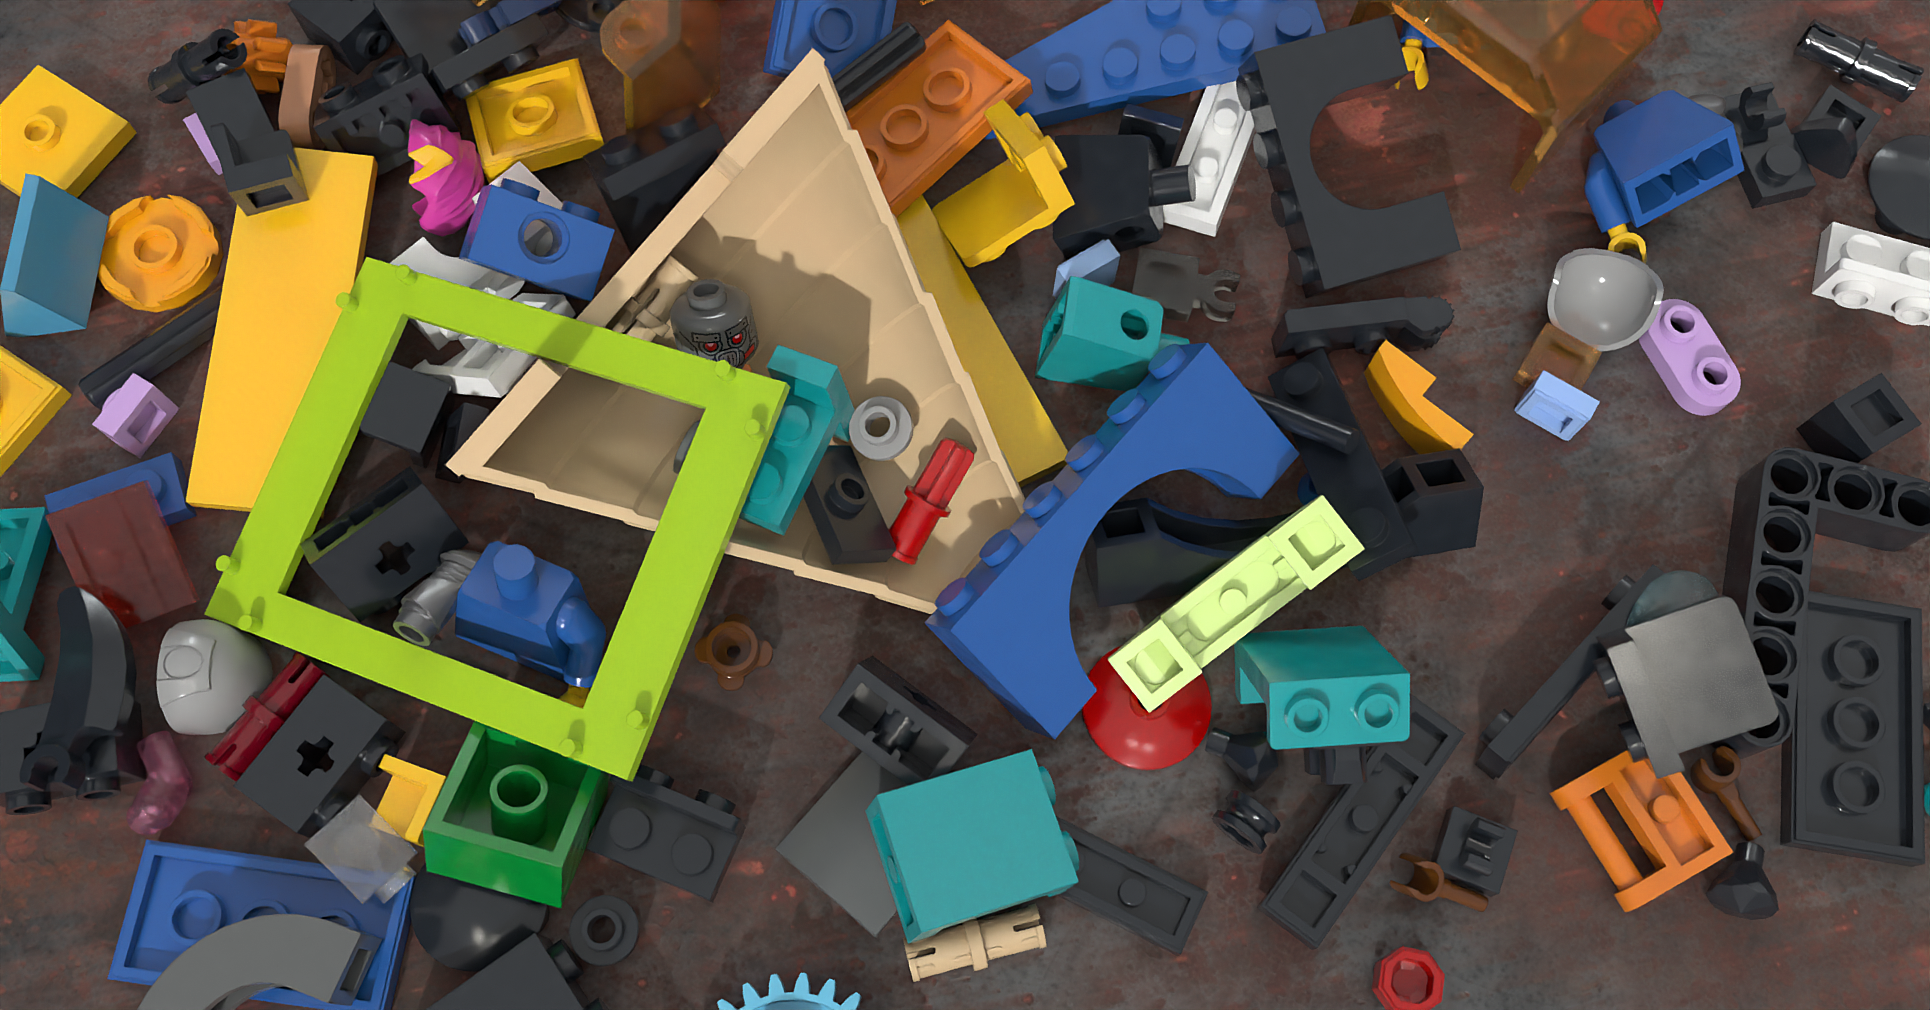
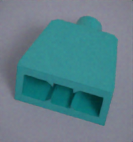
(1101, 337)

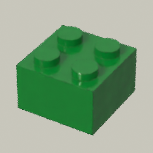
(513, 817)

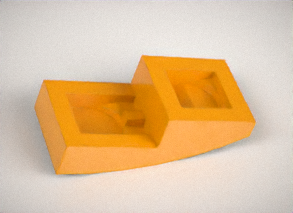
(1399, 390)

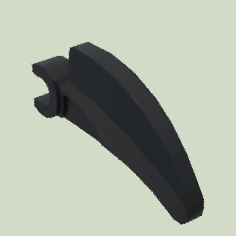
(90, 690)

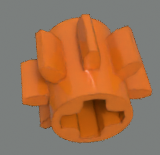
(265, 53)

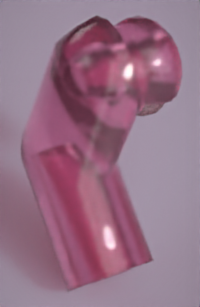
(164, 789)

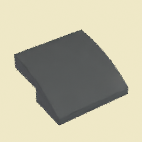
(838, 849)

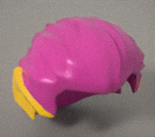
(447, 174)

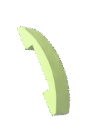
(1234, 601)

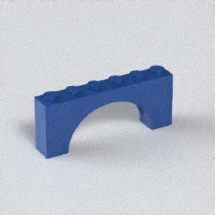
(1013, 606)

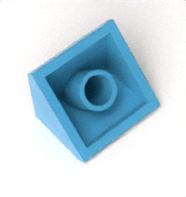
(51, 261)

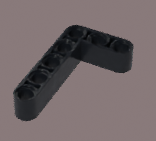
(1783, 575)

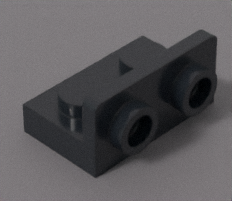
(378, 112)
(668, 833)

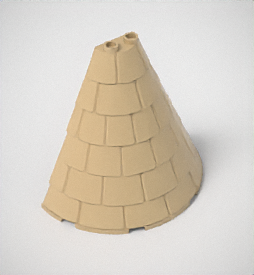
(828, 274)

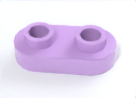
(1685, 356)

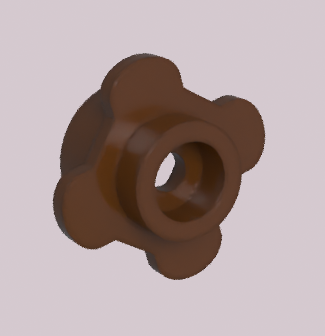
(733, 633)

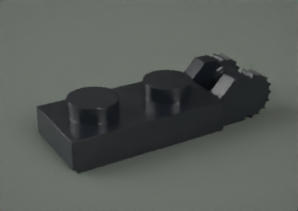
(1363, 326)

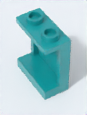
(1324, 686)
(971, 843)

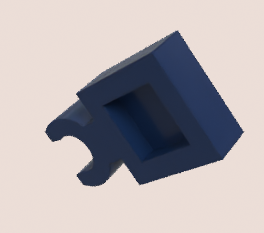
(501, 17)

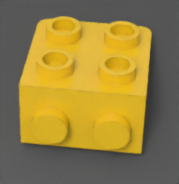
(1010, 198)

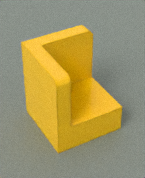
(409, 797)

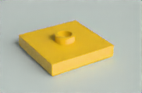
(534, 119)
(56, 134)

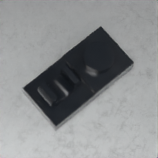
(1770, 152)

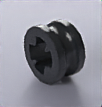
(1246, 821)

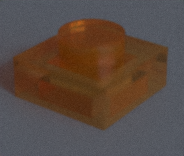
(1558, 355)

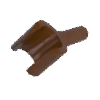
(1723, 786)
(1430, 883)

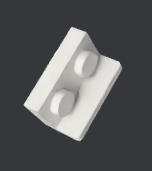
(1874, 273)

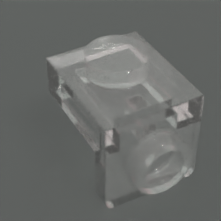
(364, 852)

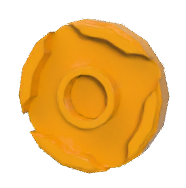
(159, 253)

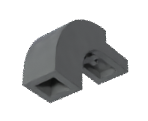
(265, 954)

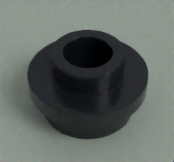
(619, 946)

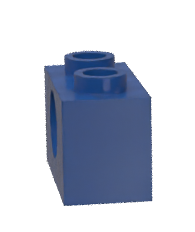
(498, 243)

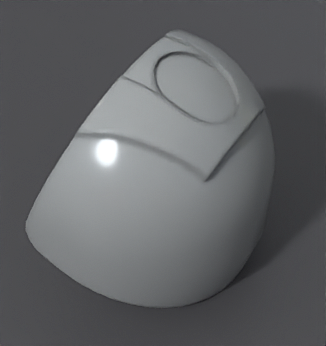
(1603, 297)
(208, 675)

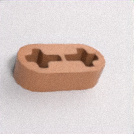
(307, 77)

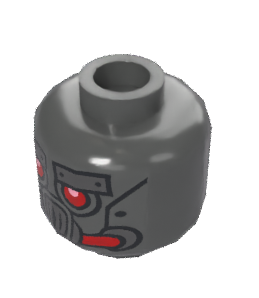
(715, 323)

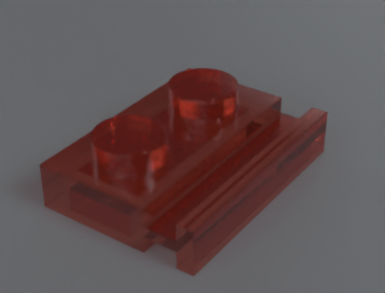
(124, 553)

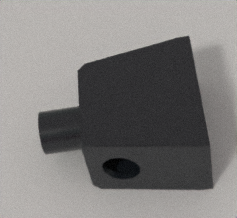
(1116, 192)

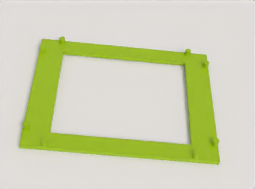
(671, 582)

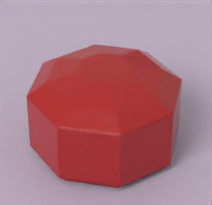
(1408, 980)

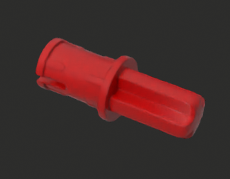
(929, 498)

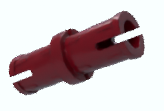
(264, 716)

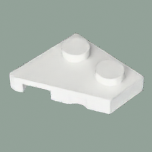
(487, 367)

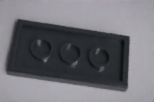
(1857, 734)

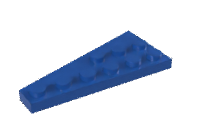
(1152, 52)

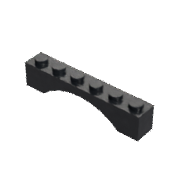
(1159, 552)

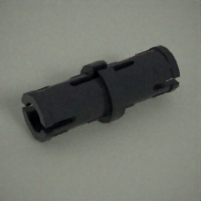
(1859, 61)
(196, 65)

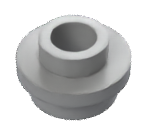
(891, 443)

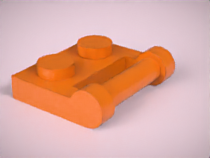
(1660, 814)

